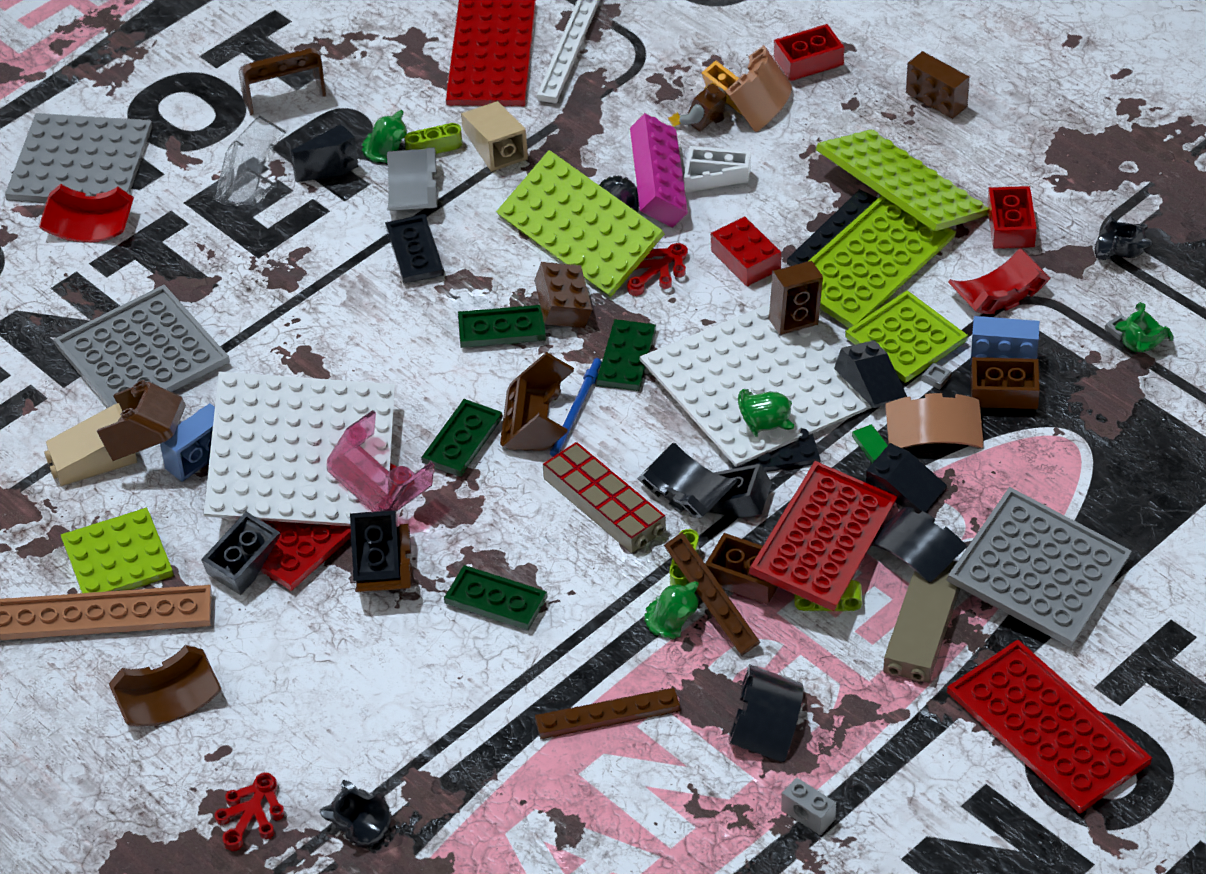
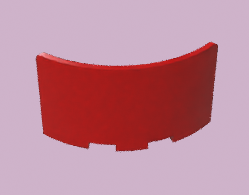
(83, 217)
(1004, 285)

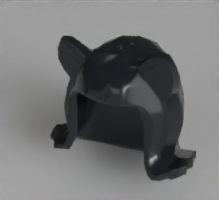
(623, 190)
(1121, 240)
(359, 815)

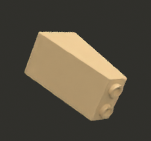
(495, 135)
(80, 452)

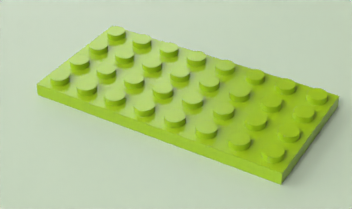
(902, 179)
(580, 223)
(874, 260)

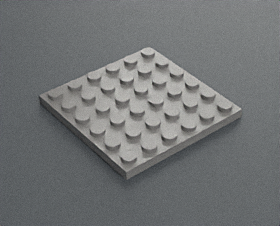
(79, 153)
(141, 341)
(1039, 566)

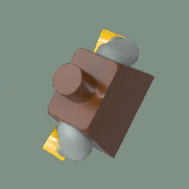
(704, 108)

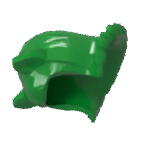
(385, 137)
(1142, 331)
(765, 411)
(671, 610)

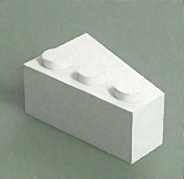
(715, 168)

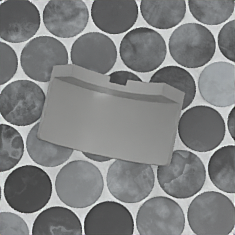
(412, 179)

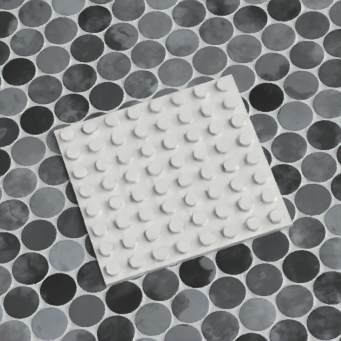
(748, 353)
(276, 442)

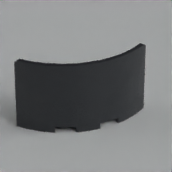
(685, 482)
(919, 542)
(768, 713)

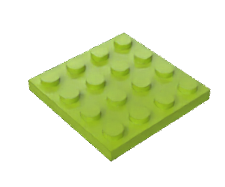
(909, 334)
(117, 553)

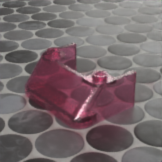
(367, 477)

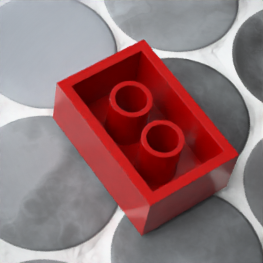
(809, 52)
(1011, 217)
(745, 251)

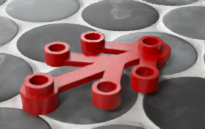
(675, 252)
(250, 809)

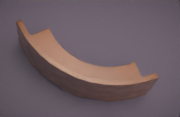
(761, 91)
(934, 421)

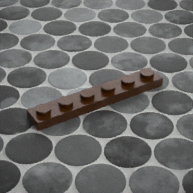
(712, 594)
(607, 713)

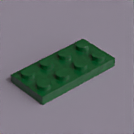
(501, 326)
(621, 360)
(462, 437)
(495, 597)

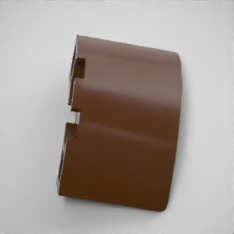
(404, 566)
(166, 692)

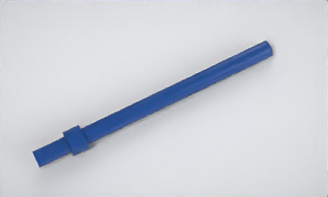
(589, 378)

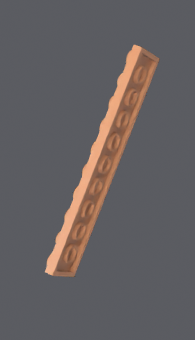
(105, 612)

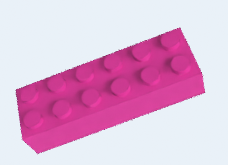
(658, 170)

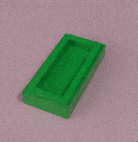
(869, 441)

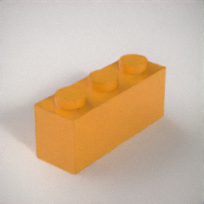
(722, 77)

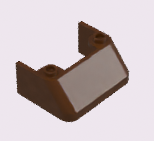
(278, 67)
(527, 404)
(146, 419)

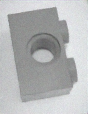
(808, 806)

